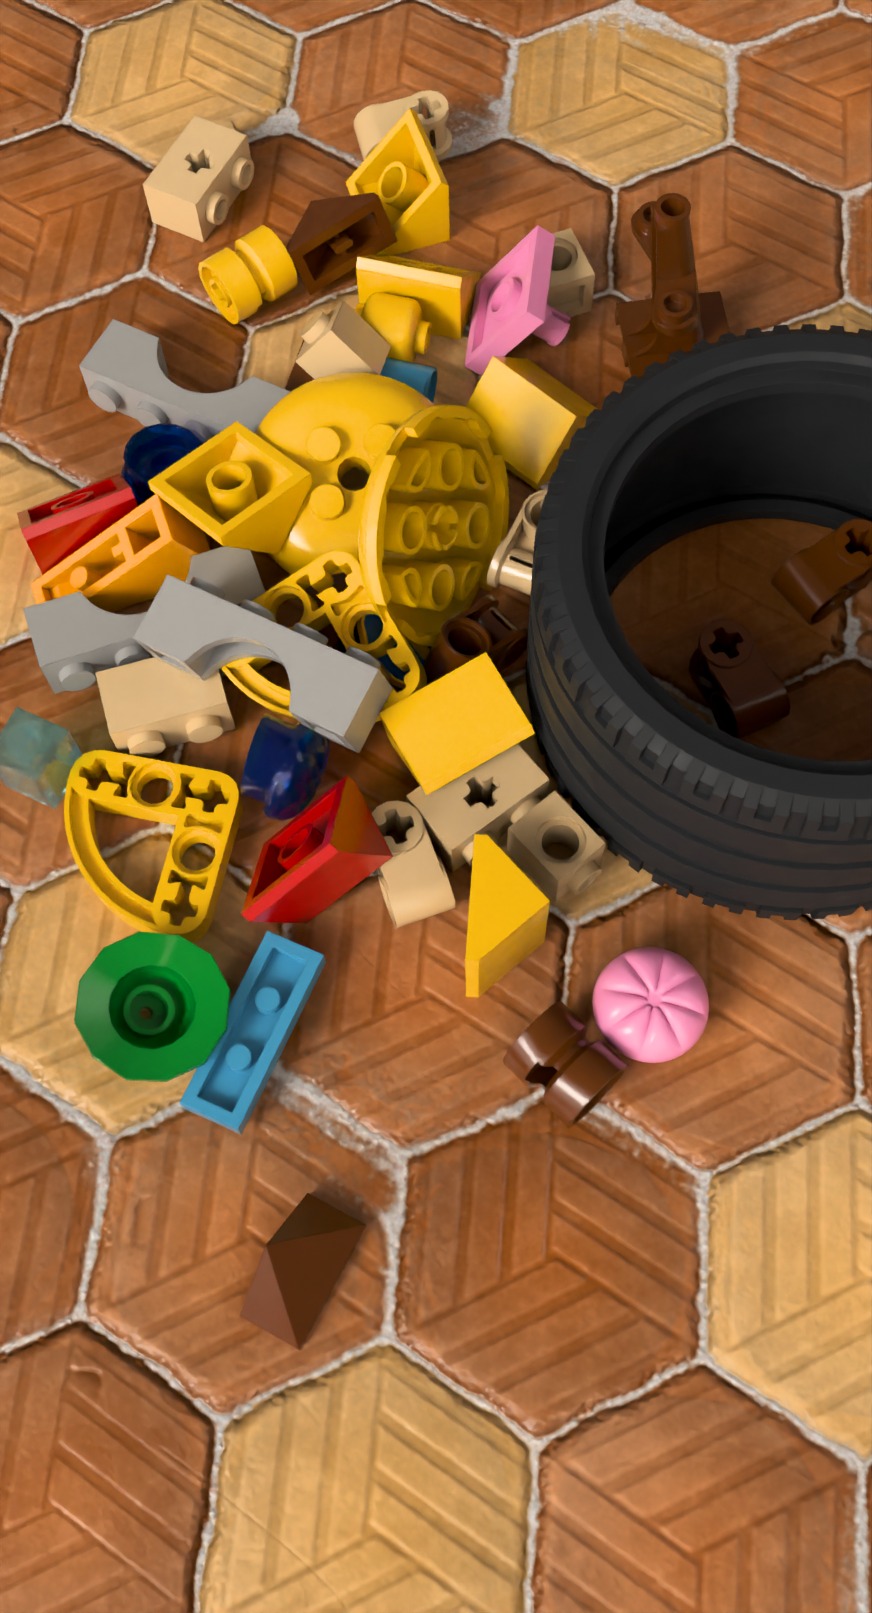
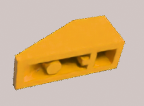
(127, 559)

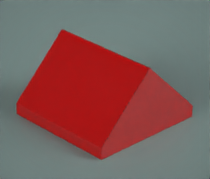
(72, 520)
(316, 858)

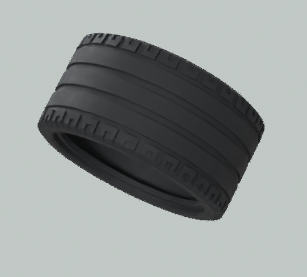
(697, 442)

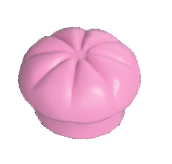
(650, 1004)

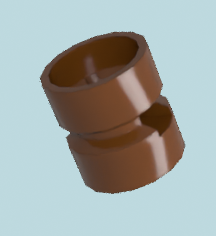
(564, 1063)

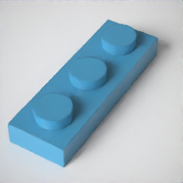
(256, 1034)

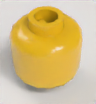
(399, 323)

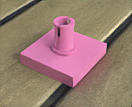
(513, 303)

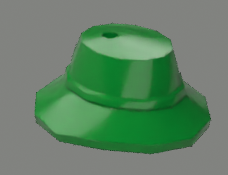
(170, 980)

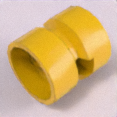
(252, 272)

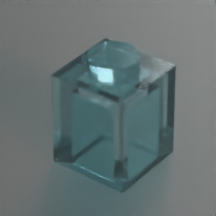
(36, 757)

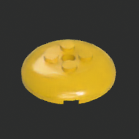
(327, 431)
(432, 519)

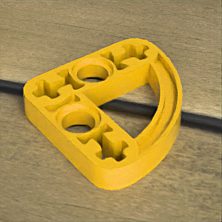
(342, 612)
(192, 827)

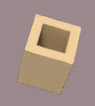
(341, 344)

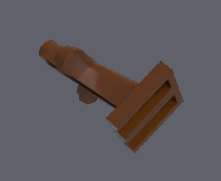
(677, 311)

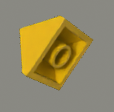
(408, 184)
(441, 290)
(528, 416)
(237, 490)
(455, 723)
(504, 917)

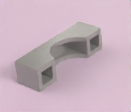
(131, 376)
(203, 632)
(81, 639)

